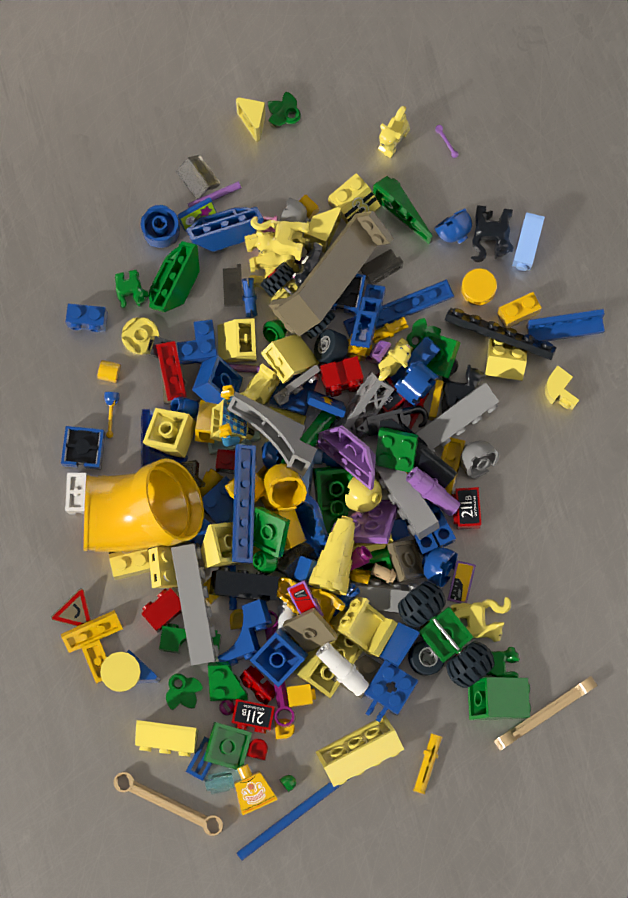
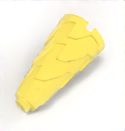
(335, 560)

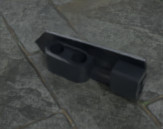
(425, 458)

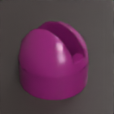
(230, 704)

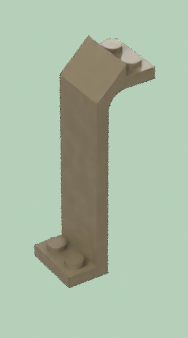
(332, 273)

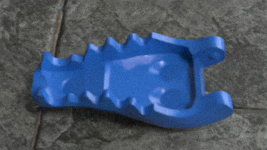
(312, 523)

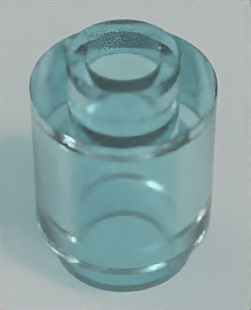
(219, 782)

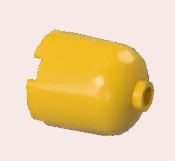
(284, 487)

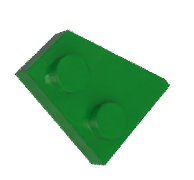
(224, 683)

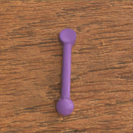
(439, 129)

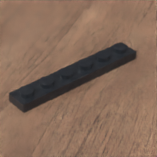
(506, 335)

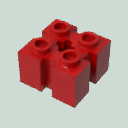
(341, 376)

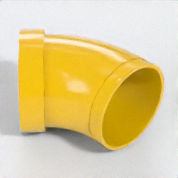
(142, 508)

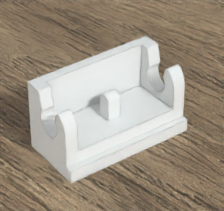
(75, 493)

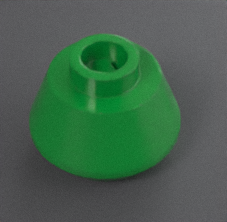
(274, 330)
(265, 562)

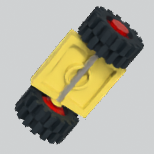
(278, 279)

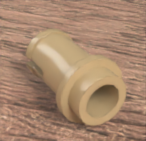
(383, 573)

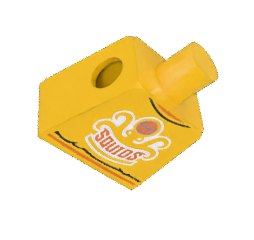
(252, 790)

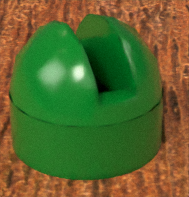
(288, 782)

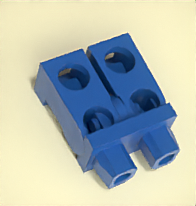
(444, 535)

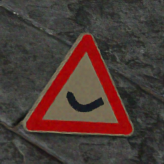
(74, 610)

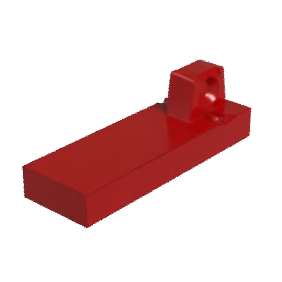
(171, 370)

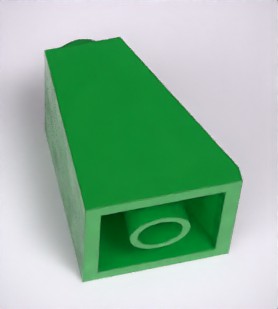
(499, 699)

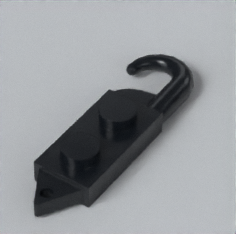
(372, 423)

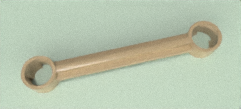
(545, 713)
(168, 803)

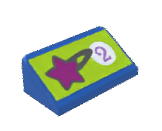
(195, 212)

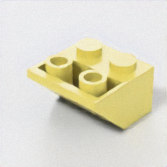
(237, 340)
(505, 360)

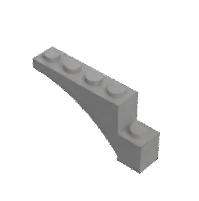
(278, 429)

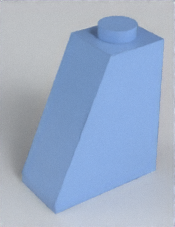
(528, 241)

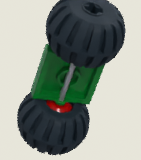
(446, 634)

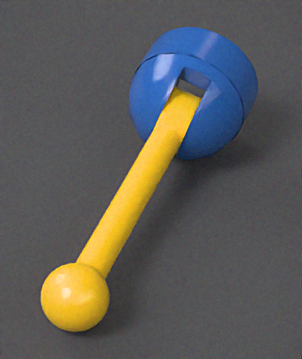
(111, 399)

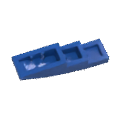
(368, 316)

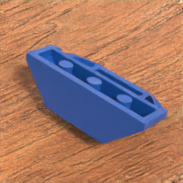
(224, 228)

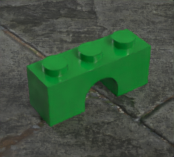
(173, 637)

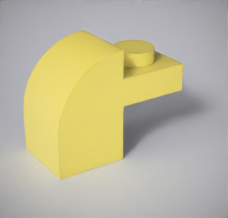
(556, 387)

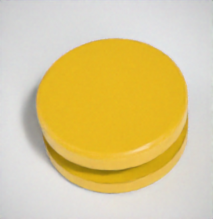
(479, 286)

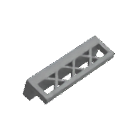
(356, 407)

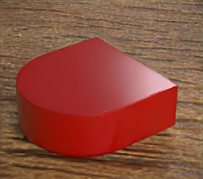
(257, 749)

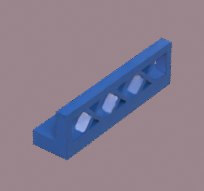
(567, 326)

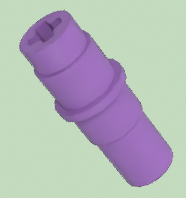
(432, 491)

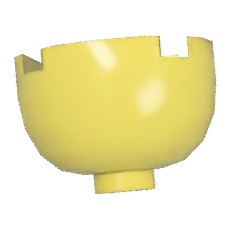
(361, 498)

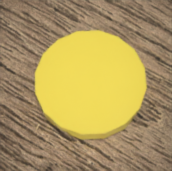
(137, 334)
(120, 671)

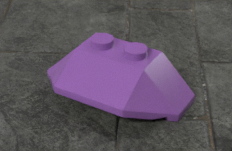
(349, 453)

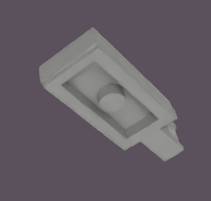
(297, 385)

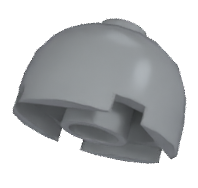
(294, 212)
(478, 457)

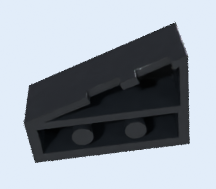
(243, 585)

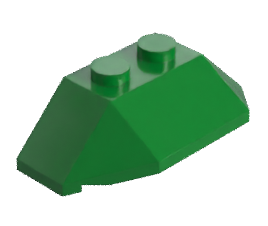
(175, 278)

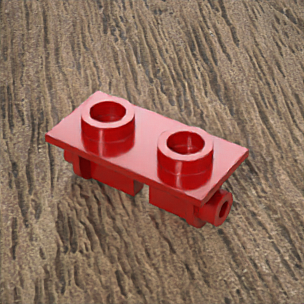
(251, 679)

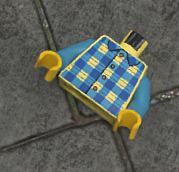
(226, 425)

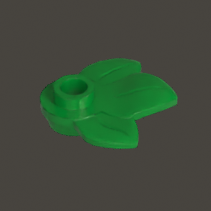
(283, 109)
(419, 331)
(184, 694)

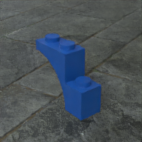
(255, 617)

